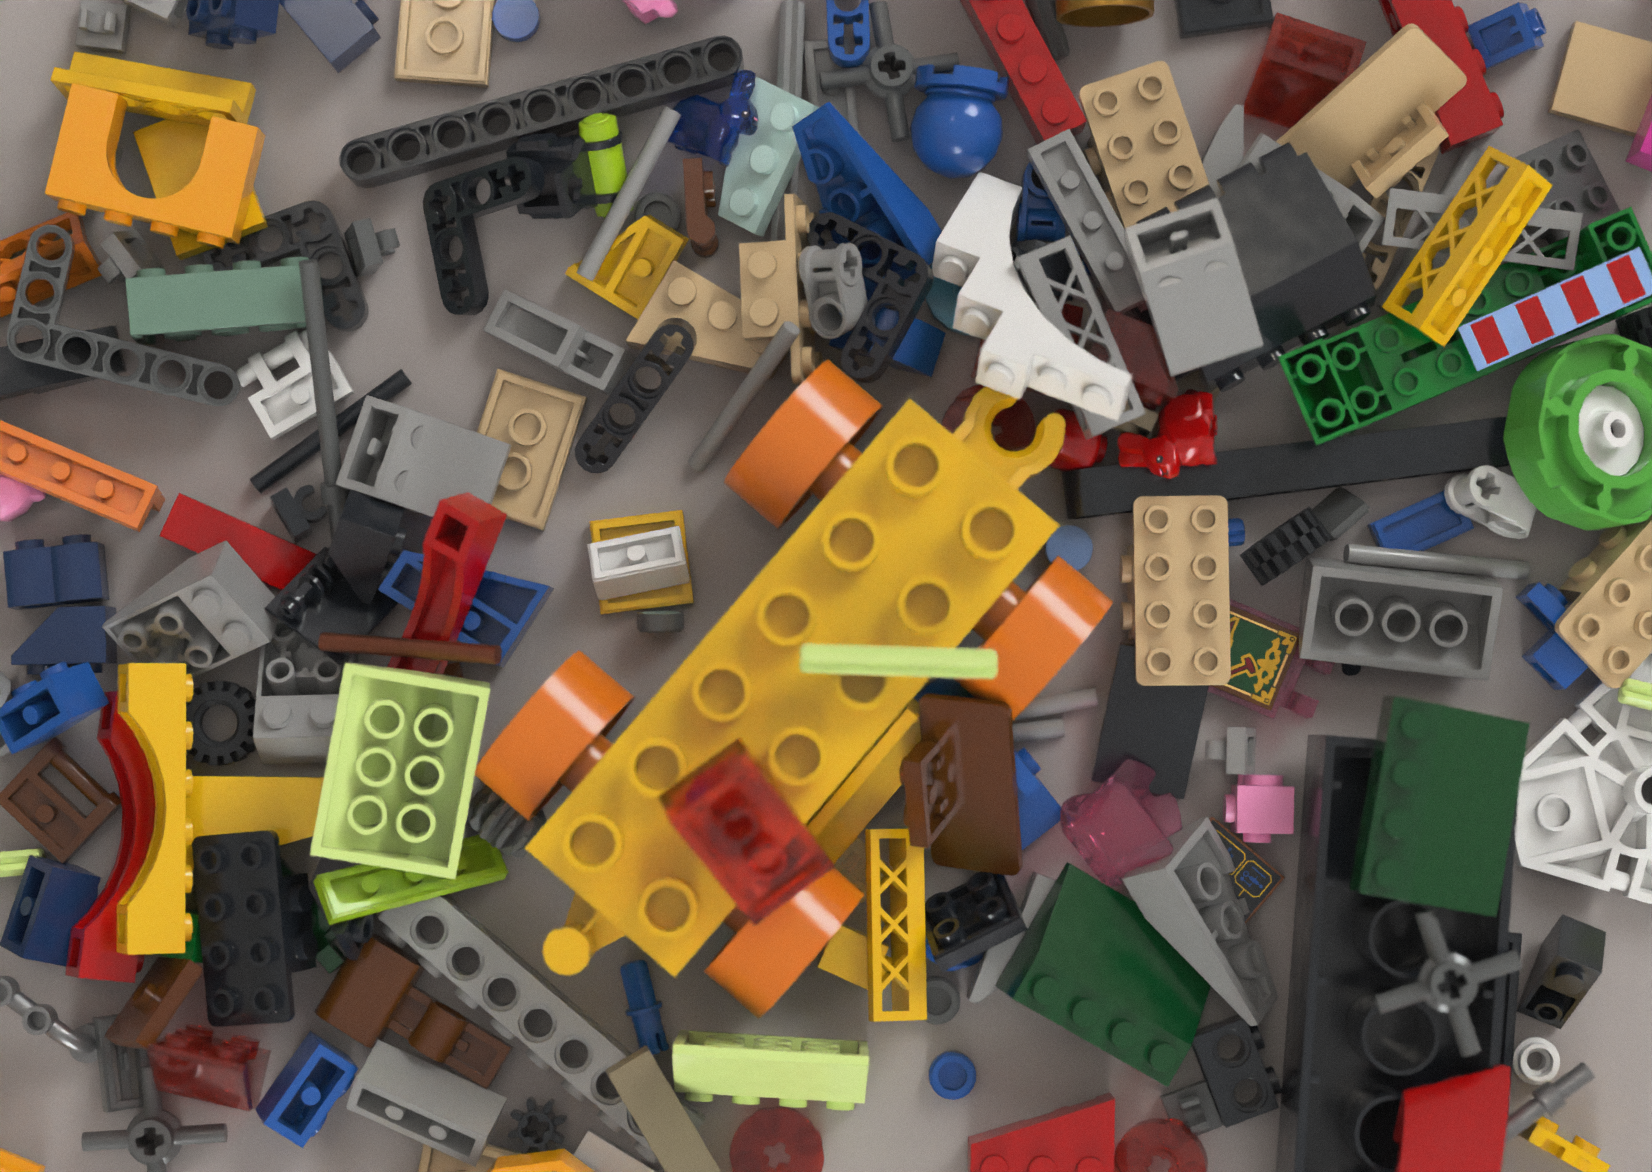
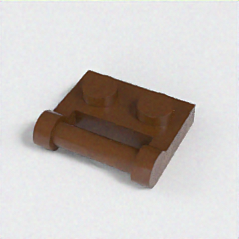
(700, 196)
(48, 811)

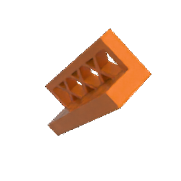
(83, 267)
(76, 478)

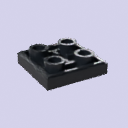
(971, 919)

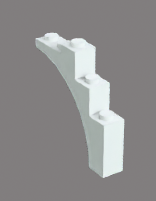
(992, 305)

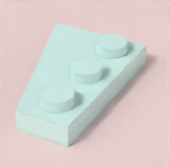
(764, 160)

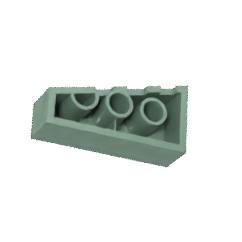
(215, 300)

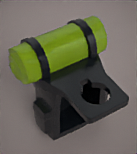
(578, 169)

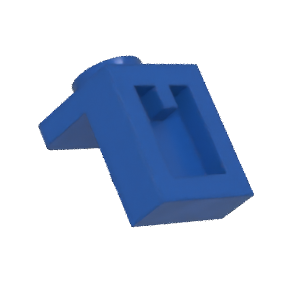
(1507, 34)

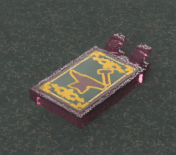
(1266, 664)

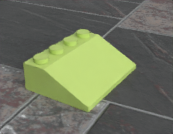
(400, 769)
(770, 1068)

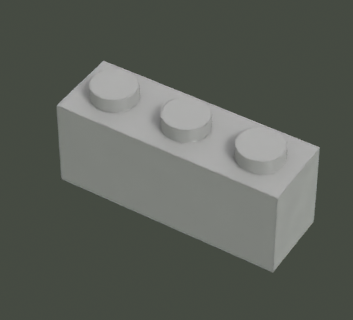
(426, 1103)

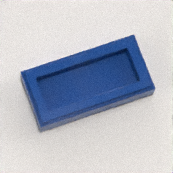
(1420, 525)

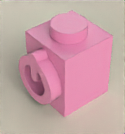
(1259, 807)

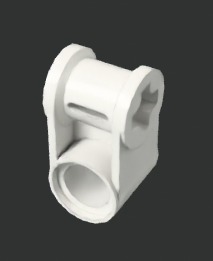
(1492, 501)

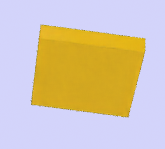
(631, 525)

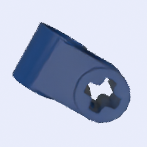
(1037, 208)

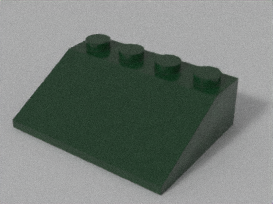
(1439, 806)
(1107, 976)

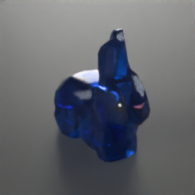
(715, 126)

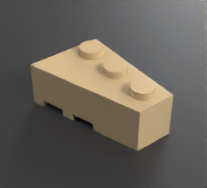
(710, 311)

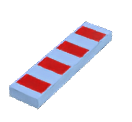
(1558, 309)

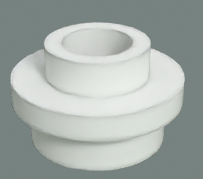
(1548, 1067)

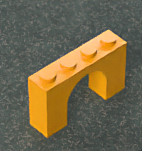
(87, 175)

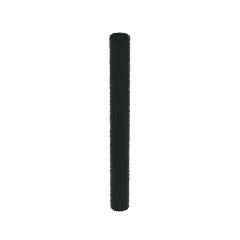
(311, 444)

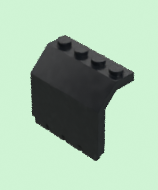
(1293, 255)

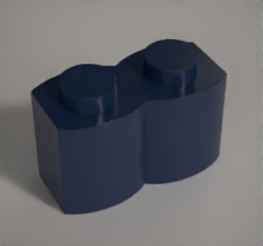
(55, 574)

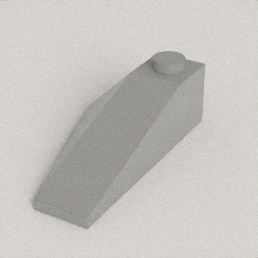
(1198, 913)

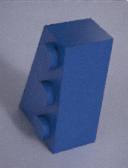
(498, 614)

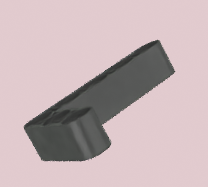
(102, 347)

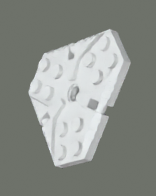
(1585, 798)

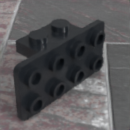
(251, 928)

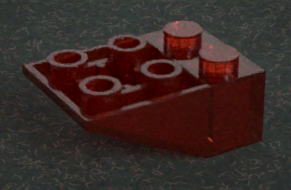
(209, 1067)

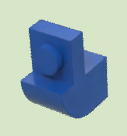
(916, 352)
(1550, 654)

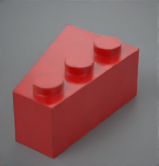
(1060, 1141)

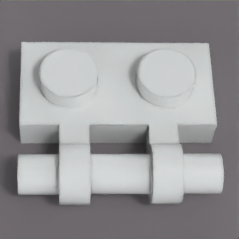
(291, 399)

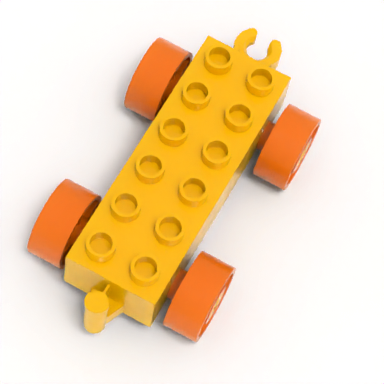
(898, 553)

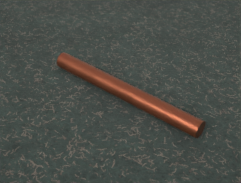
(410, 648)

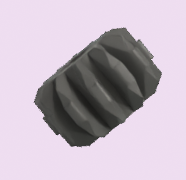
(502, 824)

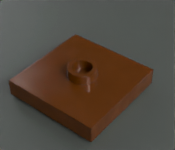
(154, 1002)

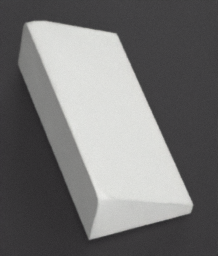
(638, 563)

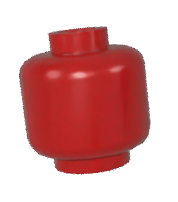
(1076, 450)

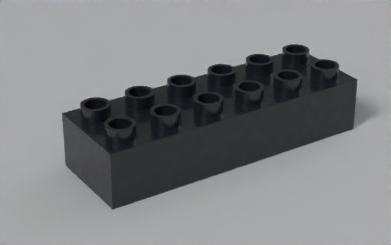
(1347, 946)

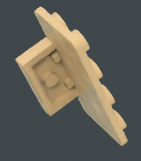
(1381, 114)
(1140, 142)
(775, 291)
(1178, 590)
(1611, 604)

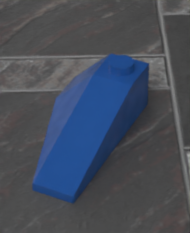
(863, 189)

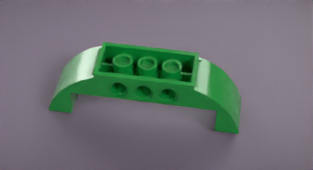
(1394, 366)

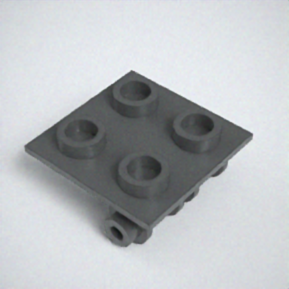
(1575, 181)

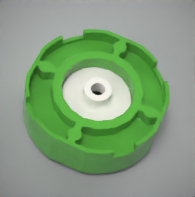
(1585, 432)

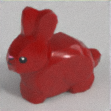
(1184, 437)

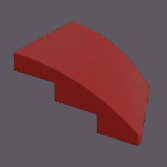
(1454, 1123)

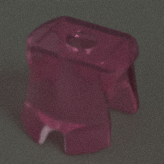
(1121, 823)

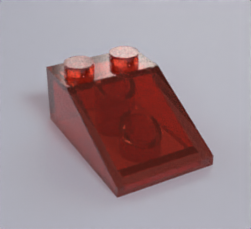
(745, 831)

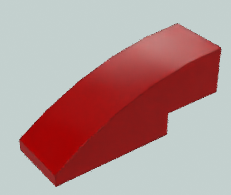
(202, 527)

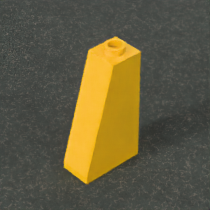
(253, 804)

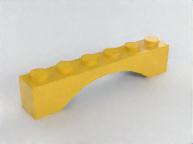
(153, 908)

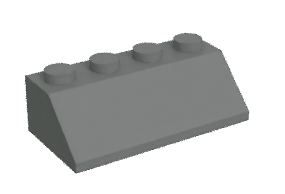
(1398, 618)

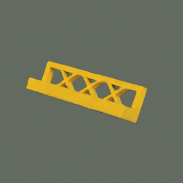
(160, 90)
(1474, 249)
(866, 785)
(904, 923)

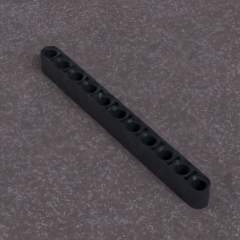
(1296, 467)

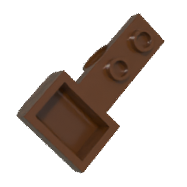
(382, 995)

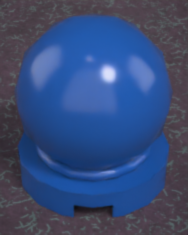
(957, 124)

